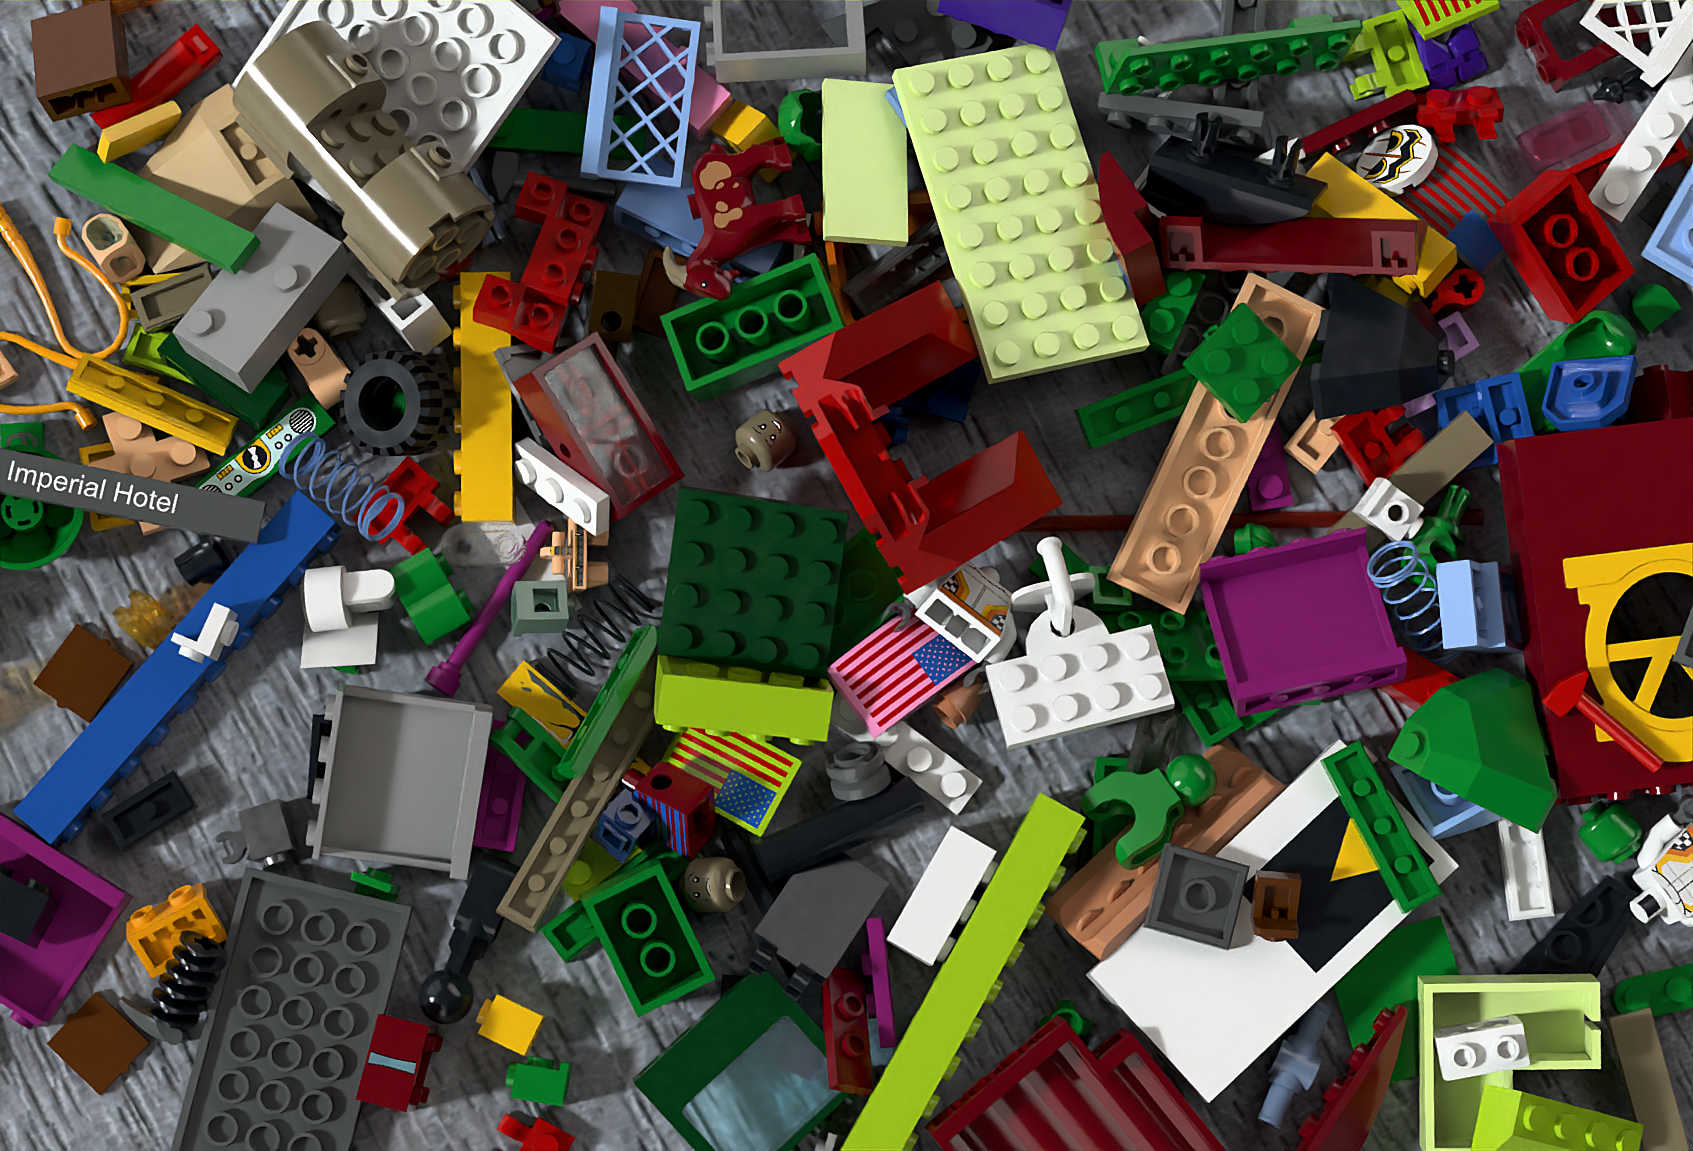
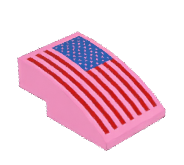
(897, 672)

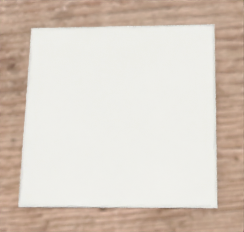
(342, 646)

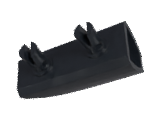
(1228, 188)

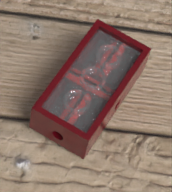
(599, 425)

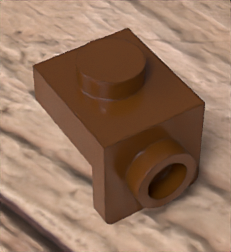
(1275, 905)

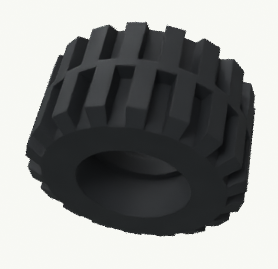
(369, 403)

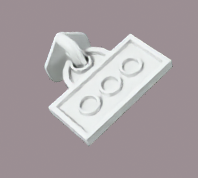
(1076, 678)

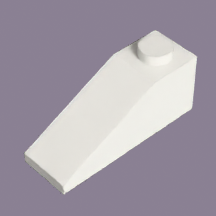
(413, 318)

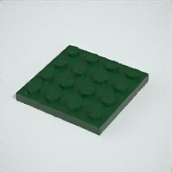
(753, 582)

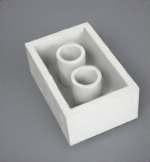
(943, 897)

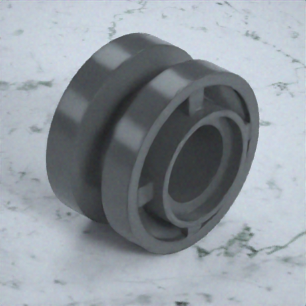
(857, 770)

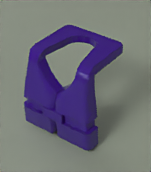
(1450, 60)

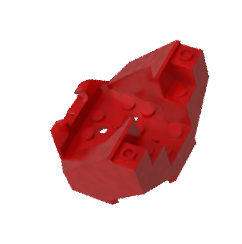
(854, 380)

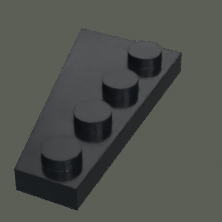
(1583, 935)

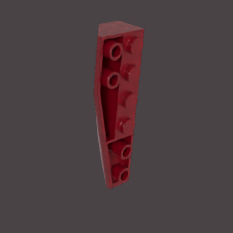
(1356, 1099)

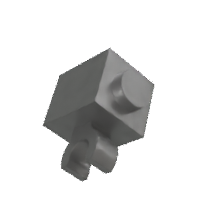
(265, 834)

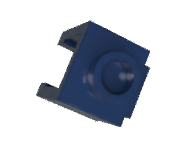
(624, 825)

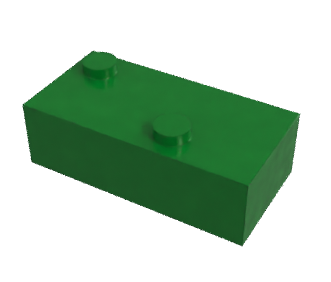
(754, 330)

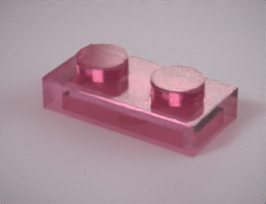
(1563, 137)

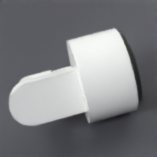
(333, 595)

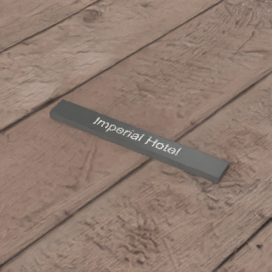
(131, 497)

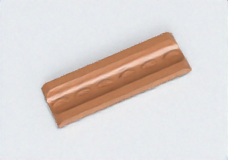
(1110, 902)

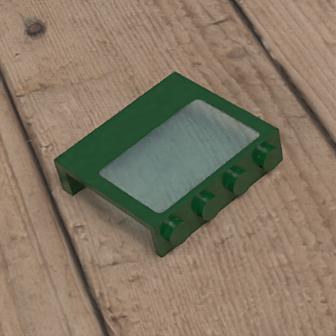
(745, 1073)

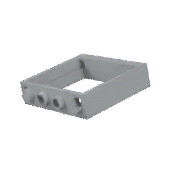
(785, 63)

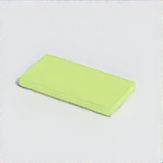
(863, 165)

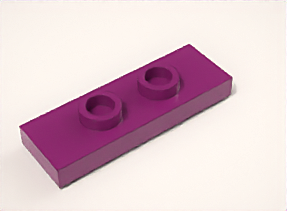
(880, 1001)

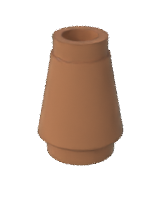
(956, 703)

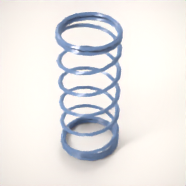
(315, 461)
(1398, 578)

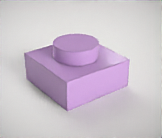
(1459, 335)

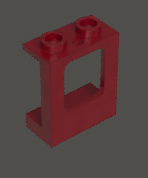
(1549, 64)

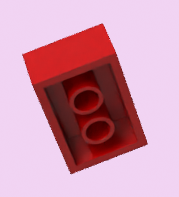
(1561, 246)

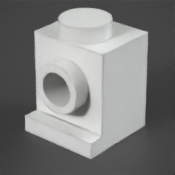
(1375, 506)

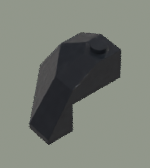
(1376, 348)

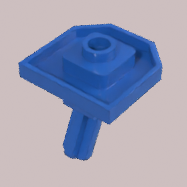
(1589, 392)

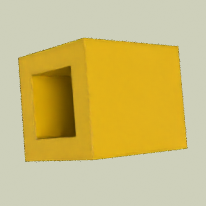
(510, 1024)

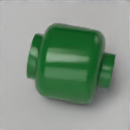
(1610, 831)

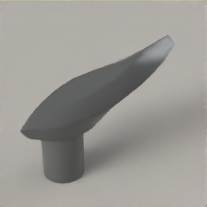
(146, 1022)

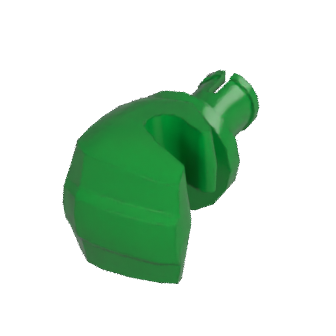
(1439, 533)

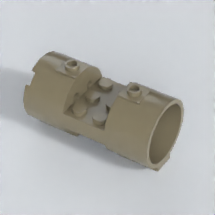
(320, 114)

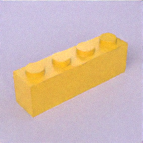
(1355, 197)

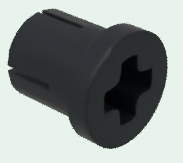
(202, 560)

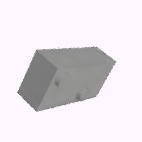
(254, 316)

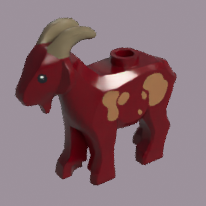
(732, 217)

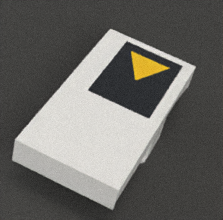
(1223, 1008)

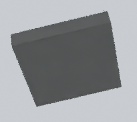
(1196, 896)

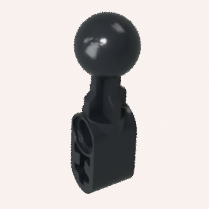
(447, 993)

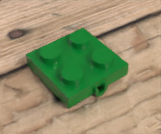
(1241, 362)

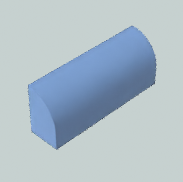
(666, 220)

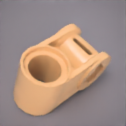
(323, 371)

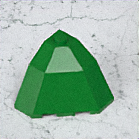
(1483, 746)

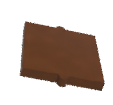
(83, 673)
(98, 1043)

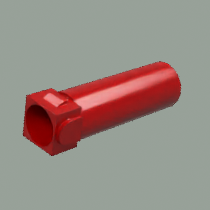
(164, 76)

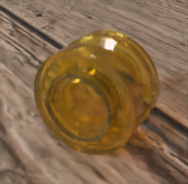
(144, 619)

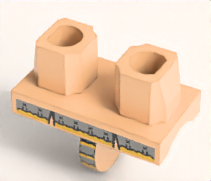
(581, 573)

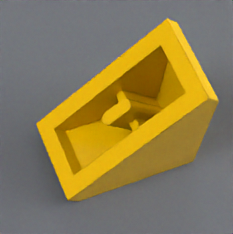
(744, 126)

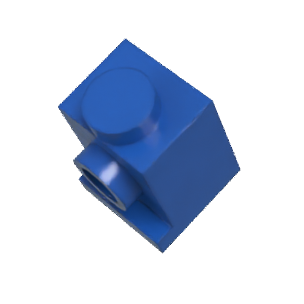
(569, 63)

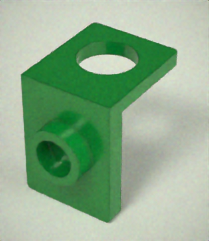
(375, 883)

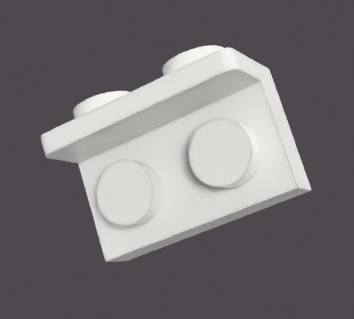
(1481, 1047)

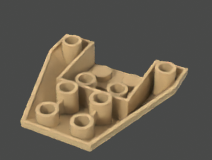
(219, 170)

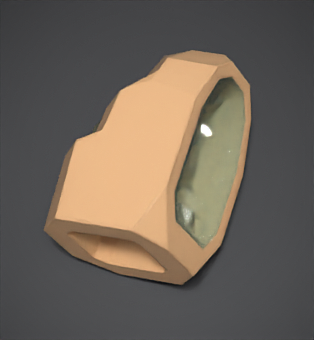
(113, 248)

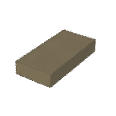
(171, 298)

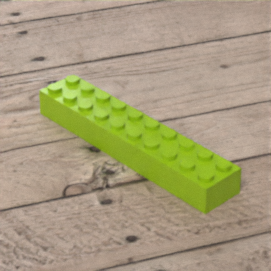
(968, 978)

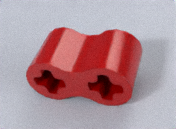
(1444, 297)

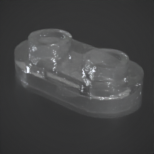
(485, 545)

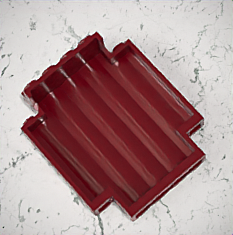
(1069, 1099)

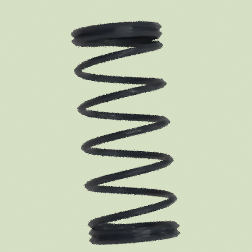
(633, 593)

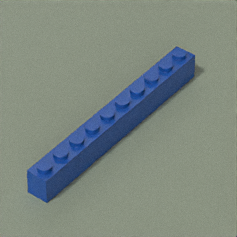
(169, 681)

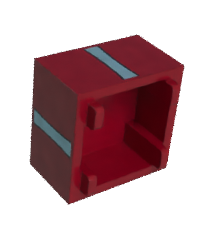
(398, 1063)

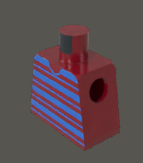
(682, 803)

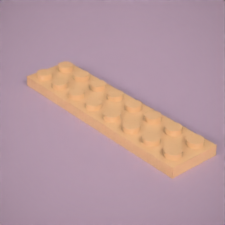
(1206, 467)

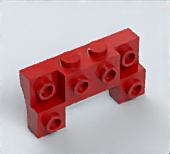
(554, 274)

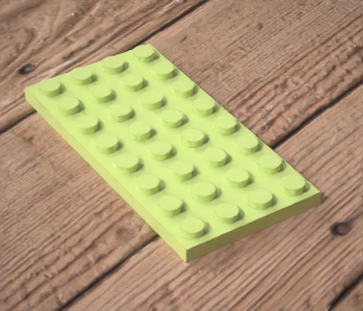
(1019, 211)

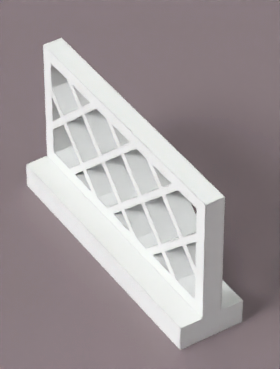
(1665, 49)

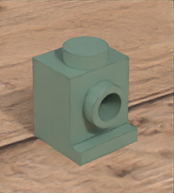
(540, 595)

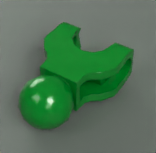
(1153, 802)

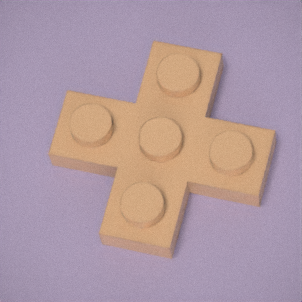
(143, 456)

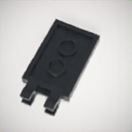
(816, 919)

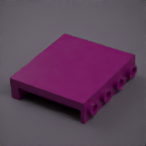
(1299, 622)
(41, 979)

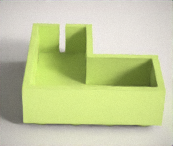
(1554, 1032)

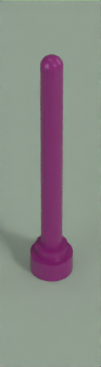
(447, 674)

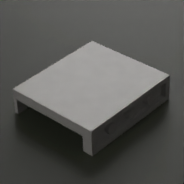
(400, 779)

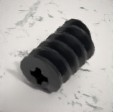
(187, 981)

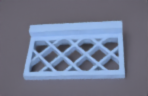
(603, 96)

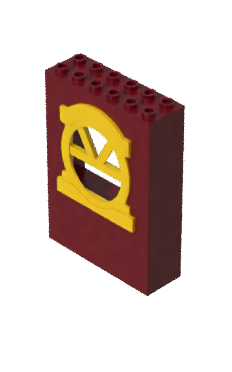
(1582, 528)

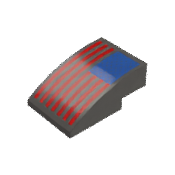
(1457, 203)

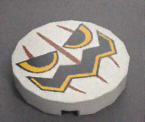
(1398, 159)

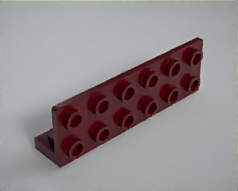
(1295, 245)

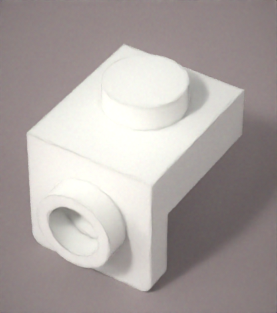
(218, 631)

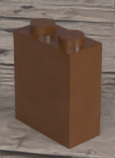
(80, 60)

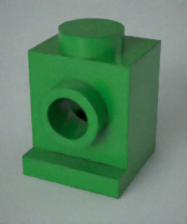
(539, 1081)

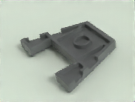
(914, 31)

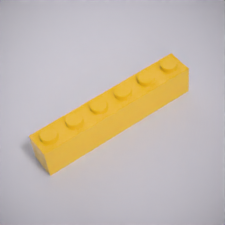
(485, 414)

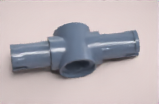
(1294, 1065)

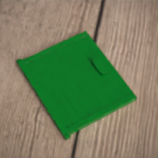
(1390, 977)

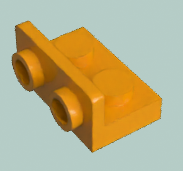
(157, 929)

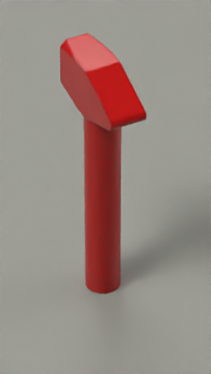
(1569, 693)

